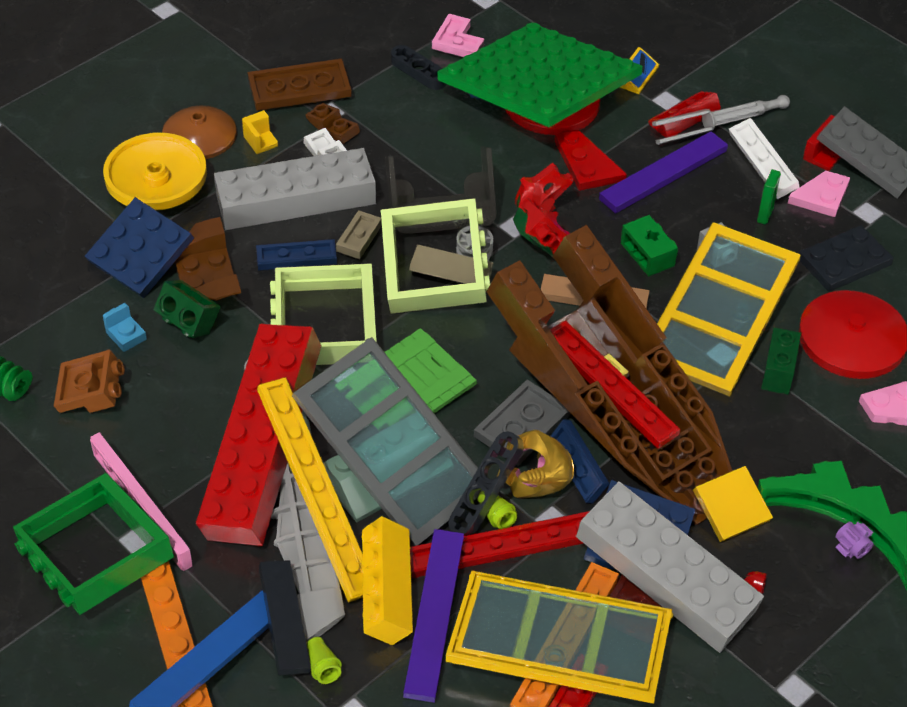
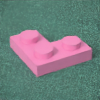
(453, 37)

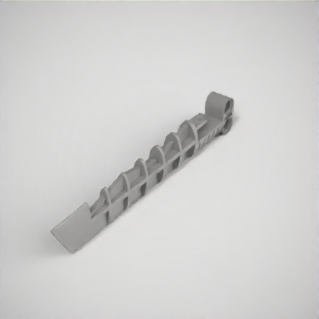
(312, 570)

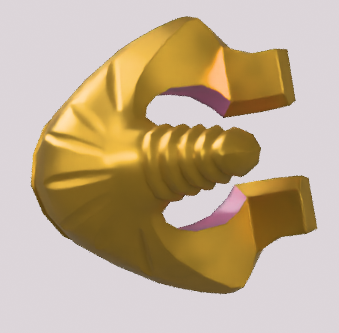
(553, 467)

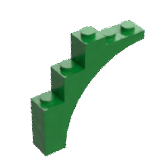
(830, 494)

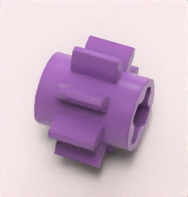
(854, 540)

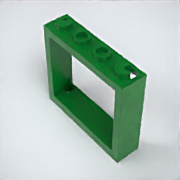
(71, 509)

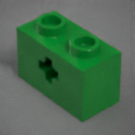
(649, 245)

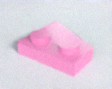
(821, 194)
(886, 404)

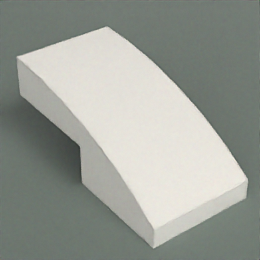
(322, 143)

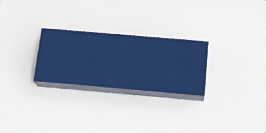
(296, 254)
(587, 473)

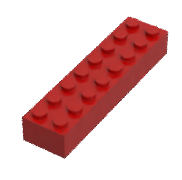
(250, 455)

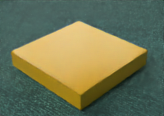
(732, 504)

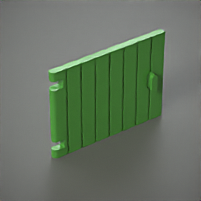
(430, 370)

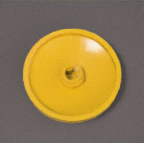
(155, 169)

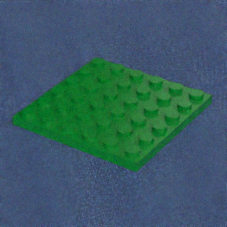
(540, 74)

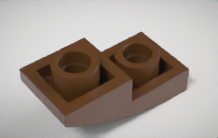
(330, 118)

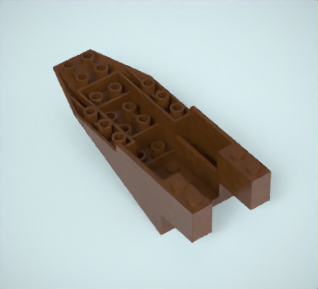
(620, 326)

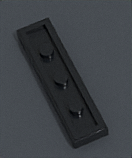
(284, 617)

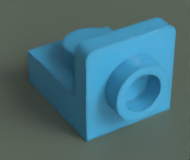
(123, 328)

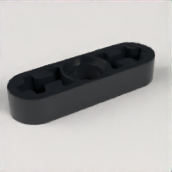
(406, 58)

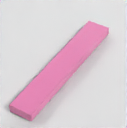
(122, 476)

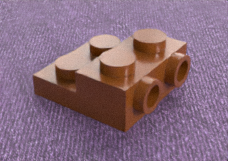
(89, 382)

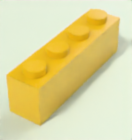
(386, 581)

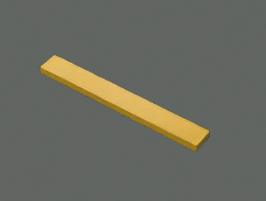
(314, 485)

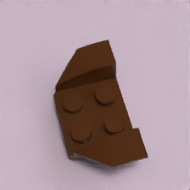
(207, 263)

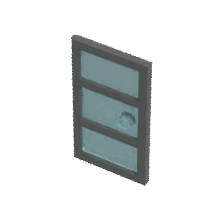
(389, 439)

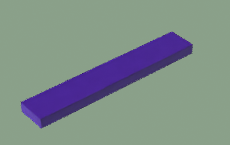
(663, 172)
(433, 616)

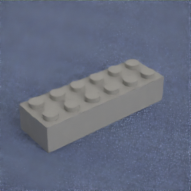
(295, 188)
(669, 566)

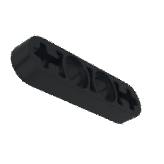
(482, 482)

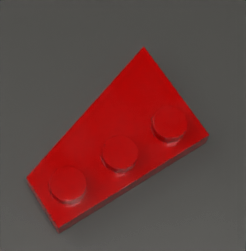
(586, 161)

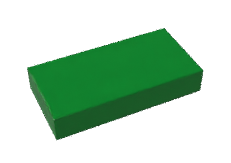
(769, 196)

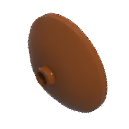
(205, 126)

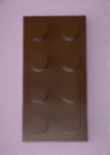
(299, 84)

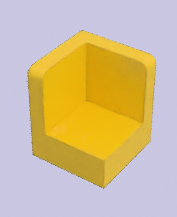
(257, 132)

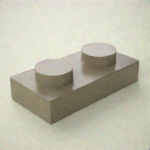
(358, 234)

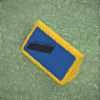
(649, 67)

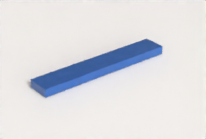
(206, 657)

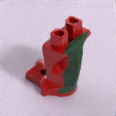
(535, 207)

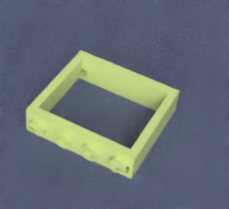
(326, 279)
(442, 296)

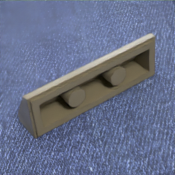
(445, 265)

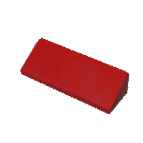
(697, 102)

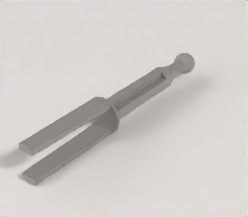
(724, 116)

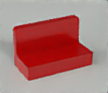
(818, 153)

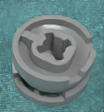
(464, 243)

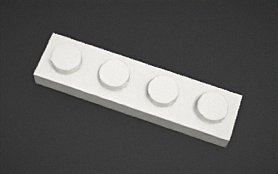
(763, 155)

